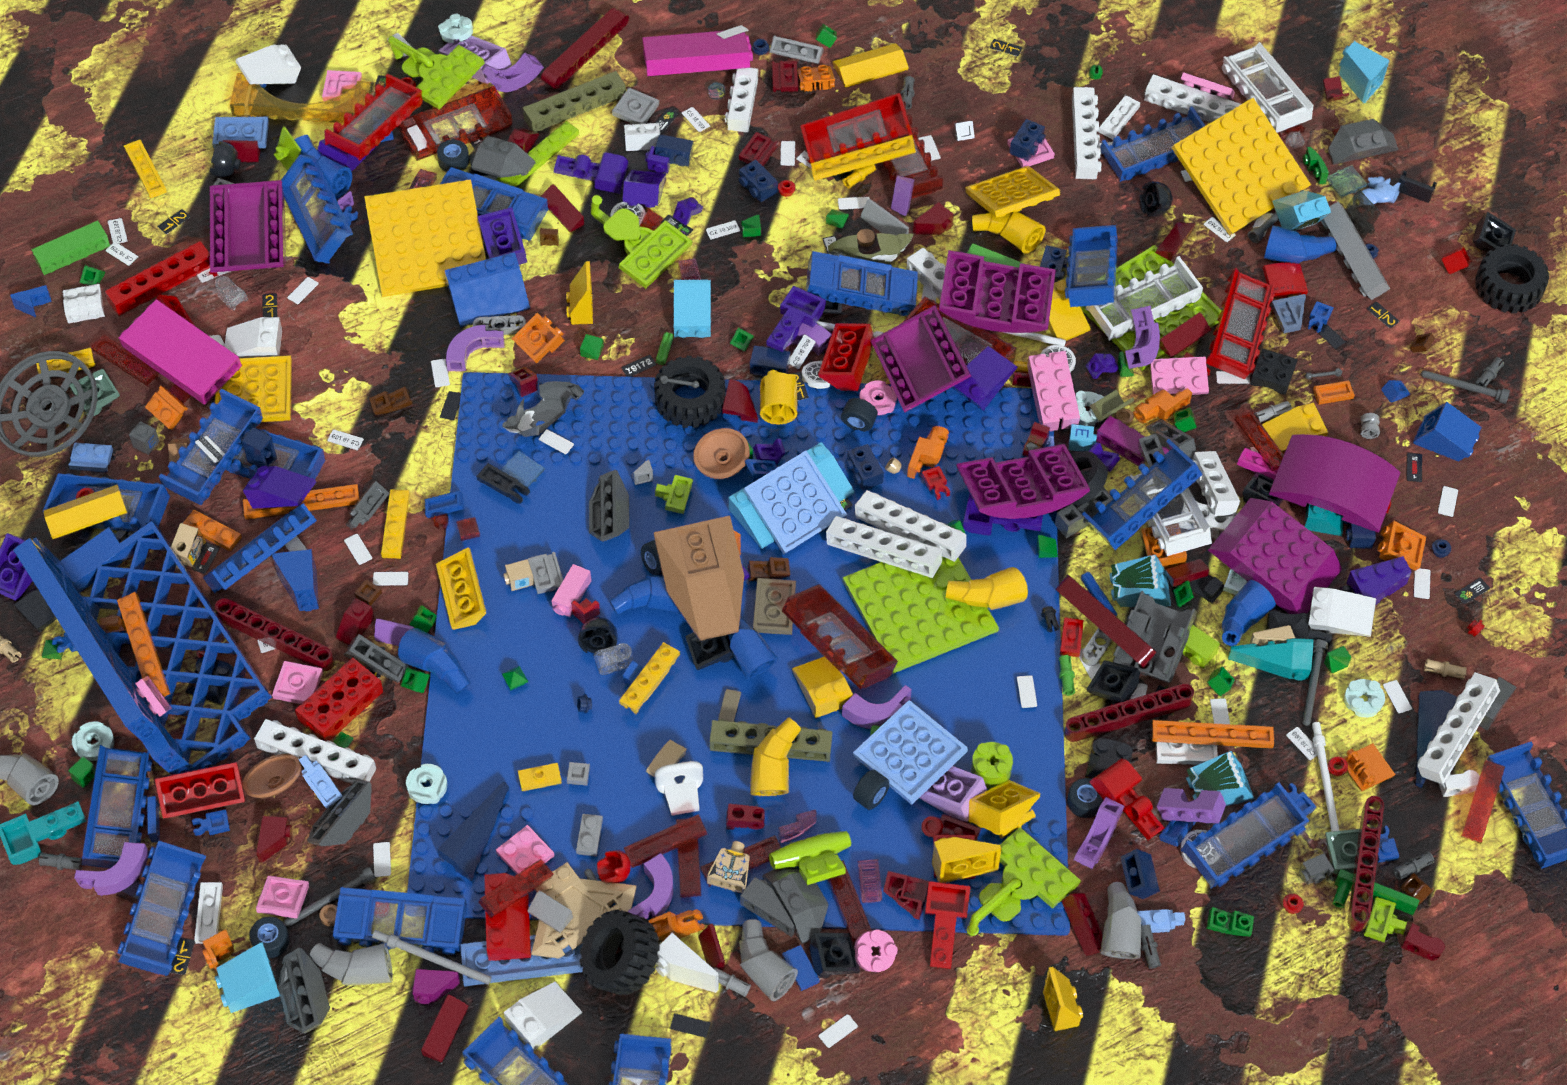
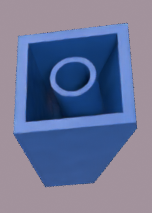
(1448, 432)
(299, 577)

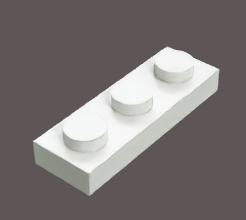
(1119, 117)
(208, 911)

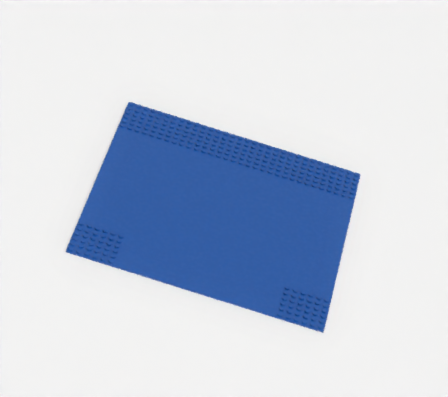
(495, 732)

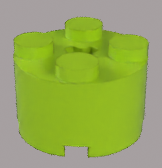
(993, 763)

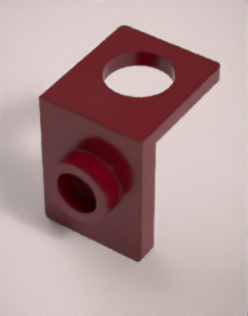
(1333, 89)

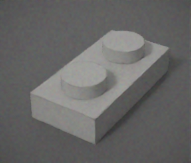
(589, 835)

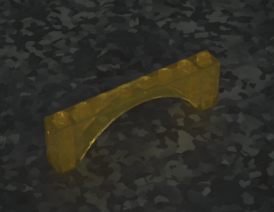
(254, 101)

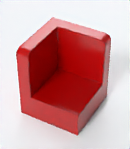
(1456, 260)
(585, 610)

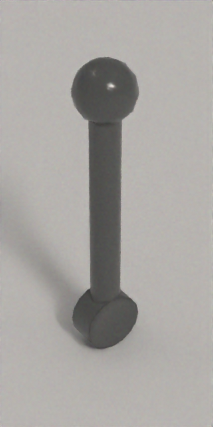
(1337, 372)
(664, 379)

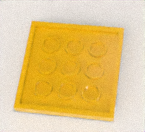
(1012, 191)
(265, 384)

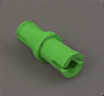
(1066, 675)

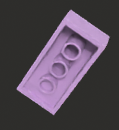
(493, 55)
(953, 792)

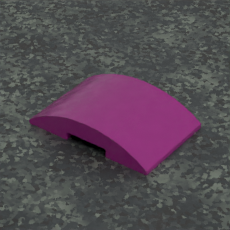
(996, 294)
(1336, 479)
(1024, 485)

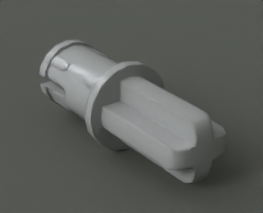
(1273, 411)
(733, 983)

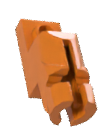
(1161, 405)
(928, 450)
(677, 924)

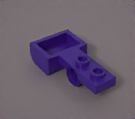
(607, 175)
(797, 308)
(982, 524)

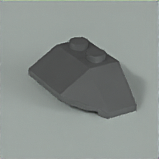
(1361, 141)
(500, 158)
(609, 507)
(344, 817)
(801, 901)
(302, 992)

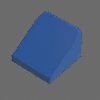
(1395, 390)
(631, 673)

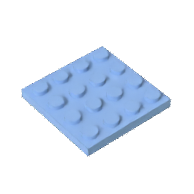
(794, 502)
(910, 751)

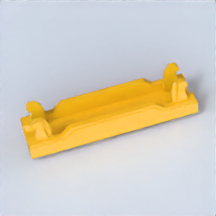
(649, 677)

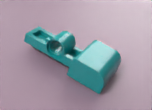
(22, 836)

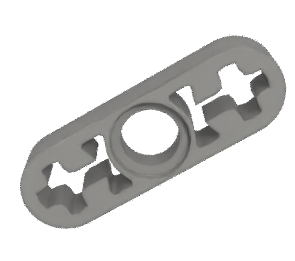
(513, 329)
(1100, 649)

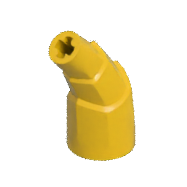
(1014, 227)
(992, 592)
(771, 763)

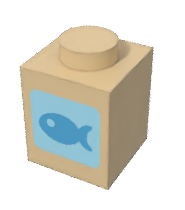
(518, 575)

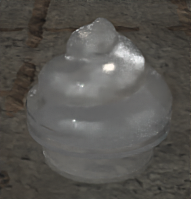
(1295, 140)

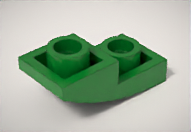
(1316, 164)
(1230, 923)

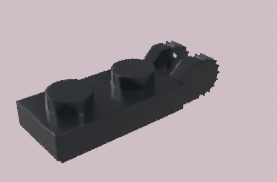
(502, 483)

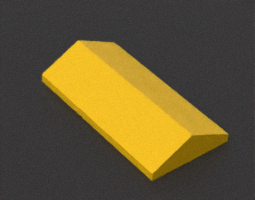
(870, 65)
(85, 511)
(461, 589)

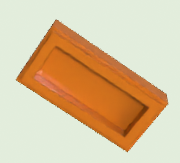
(1333, 392)

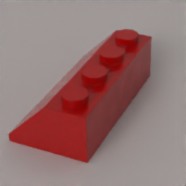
(847, 356)
(200, 790)
(509, 930)

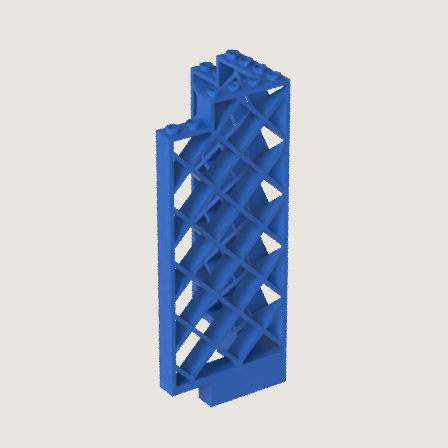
(96, 562)

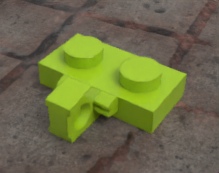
(675, 493)
(1383, 920)

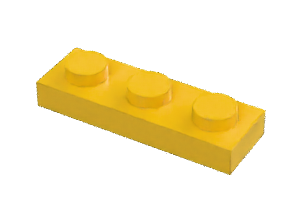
(84, 355)

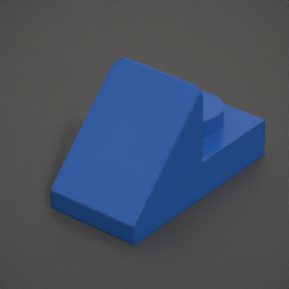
(28, 299)
(758, 468)

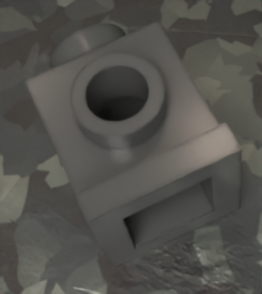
(1316, 870)

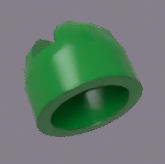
(1093, 75)

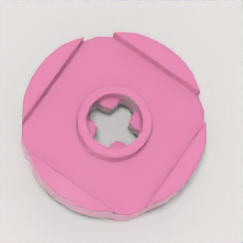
(884, 391)
(863, 951)

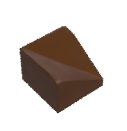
(1416, 888)

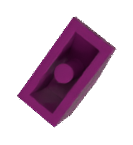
(433, 984)

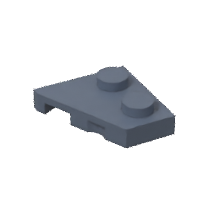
(1289, 312)

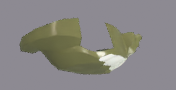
(889, 245)

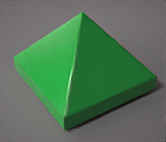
(1183, 593)
(515, 678)

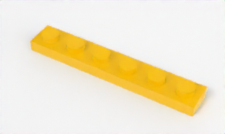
(863, 157)

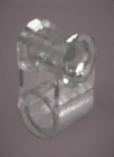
(229, 292)
(613, 659)

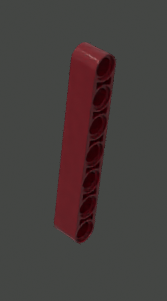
(585, 48)
(1106, 621)
(280, 641)
(1123, 719)
(1364, 871)

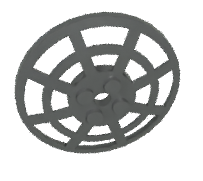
(41, 397)

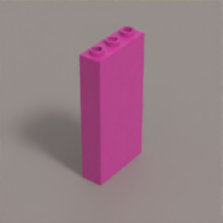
(695, 53)
(180, 351)

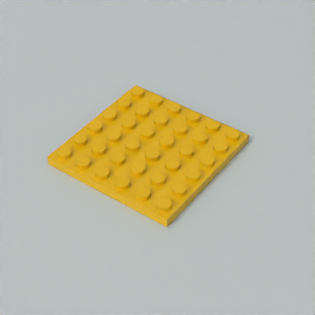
(1240, 165)
(423, 234)

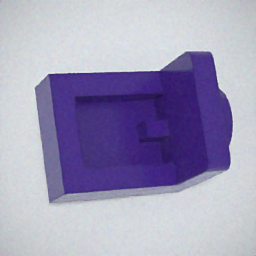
(657, 163)
(686, 209)
(1101, 363)
(770, 452)
(1108, 458)

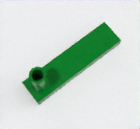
(1344, 882)

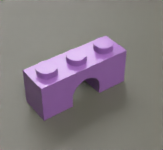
(1206, 808)

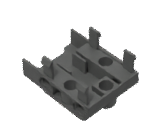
(1162, 630)

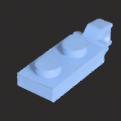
(320, 782)
(1161, 919)

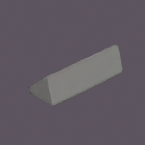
(550, 911)

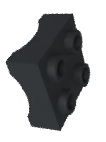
(1274, 371)
(1298, 623)

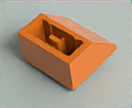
(1152, 548)

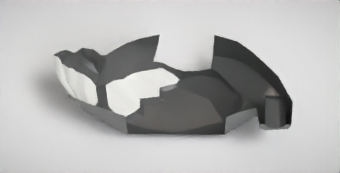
(552, 406)

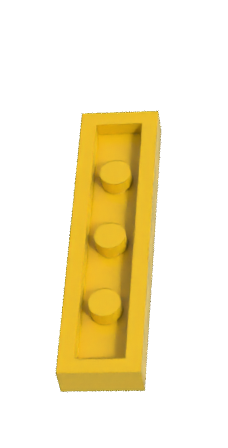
(145, 168)
(395, 523)

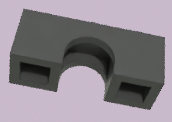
(1071, 519)

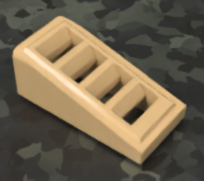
(1278, 635)

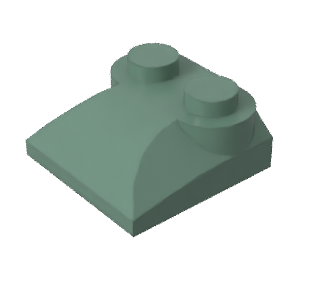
(106, 390)
(1343, 849)

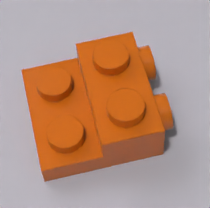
(538, 337)
(1400, 542)

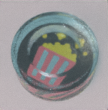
(716, 91)

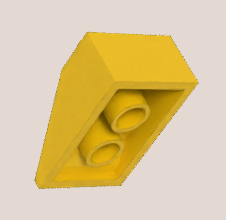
(581, 297)
(1065, 321)
(1299, 420)
(822, 686)
(1001, 806)
(963, 858)
(1061, 1001)

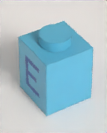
(1081, 438)

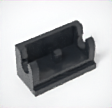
(1415, 188)

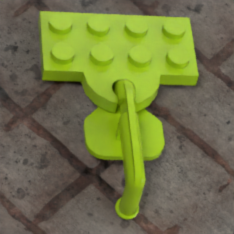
(440, 73)
(647, 250)
(1025, 867)

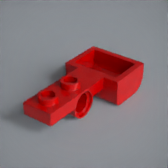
(1118, 785)
(947, 904)

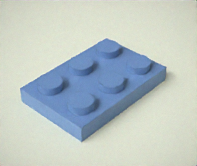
(241, 129)

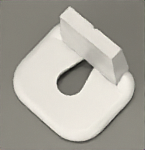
(683, 796)

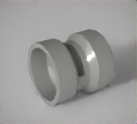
(1370, 425)

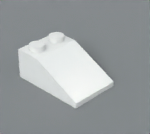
(270, 66)
(255, 338)
(1341, 612)
(684, 965)
(541, 1014)

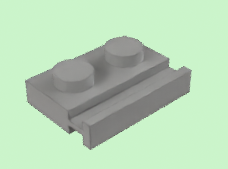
(545, 572)

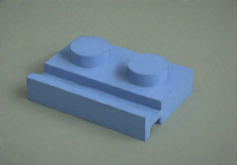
(90, 457)

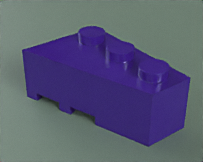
(1380, 579)

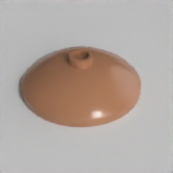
(716, 447)
(272, 776)

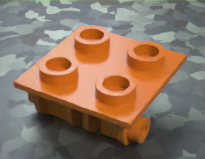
(817, 74)
(1367, 767)

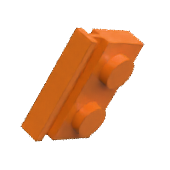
(166, 407)

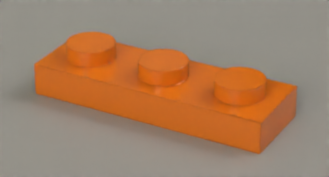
(213, 530)

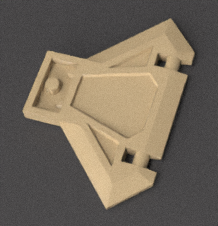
(586, 900)

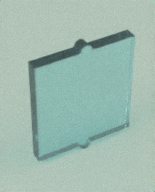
(1346, 181)
(523, 469)

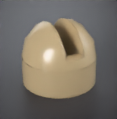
(893, 466)

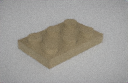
(769, 602)

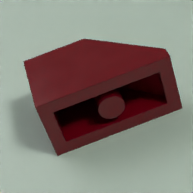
(523, 138)
(934, 221)
(355, 621)
(272, 836)

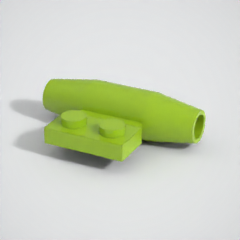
(814, 856)

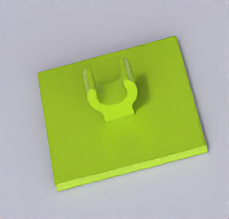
(287, 149)

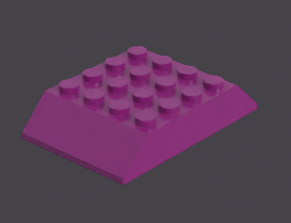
(247, 226)
(920, 358)
(1277, 553)

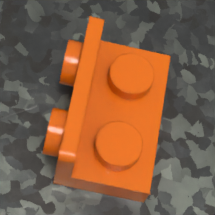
(217, 948)

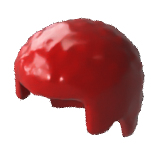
(614, 867)

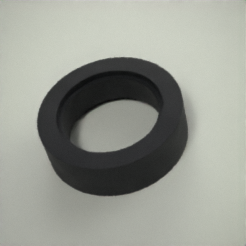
(1096, 478)

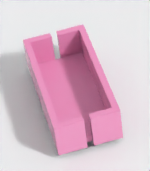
(1053, 390)

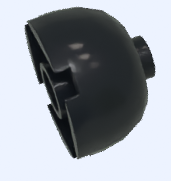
(224, 160)
(1155, 199)
(597, 634)

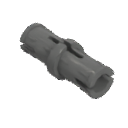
(908, 85)
(1490, 373)
(60, 861)
(1413, 865)
(1152, 960)

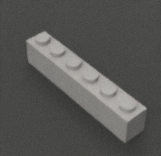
(1355, 251)

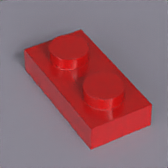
(1071, 637)

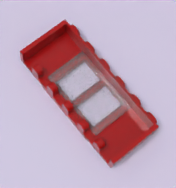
(856, 128)

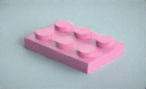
(1207, 86)
(1179, 374)

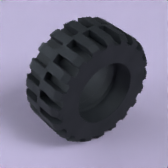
(1515, 261)
(695, 410)
(637, 958)

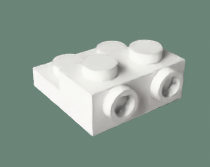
(83, 303)

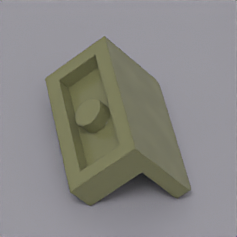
(1109, 405)

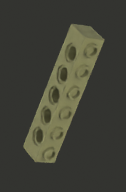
(574, 101)
(741, 744)

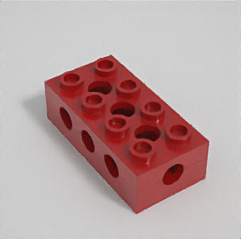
(339, 700)

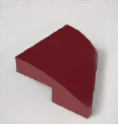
(739, 402)
(907, 892)

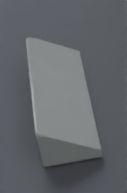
(796, 50)
(882, 220)

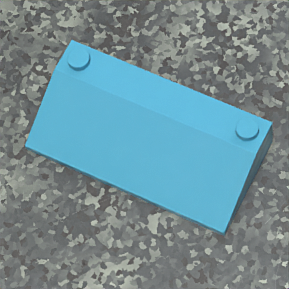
(748, 517)

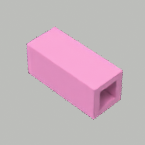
(571, 589)

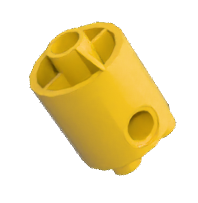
(778, 397)

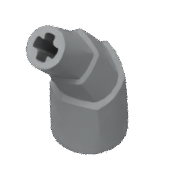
(28, 777)
(1122, 926)
(764, 966)
(357, 967)

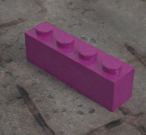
(1121, 440)

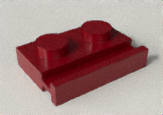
(785, 76)
(759, 149)

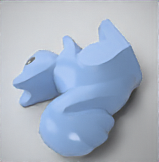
(1382, 190)

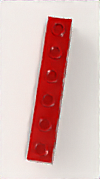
(158, 278)

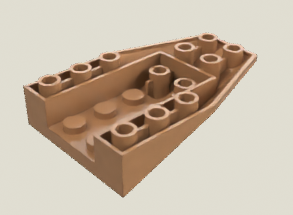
(703, 575)

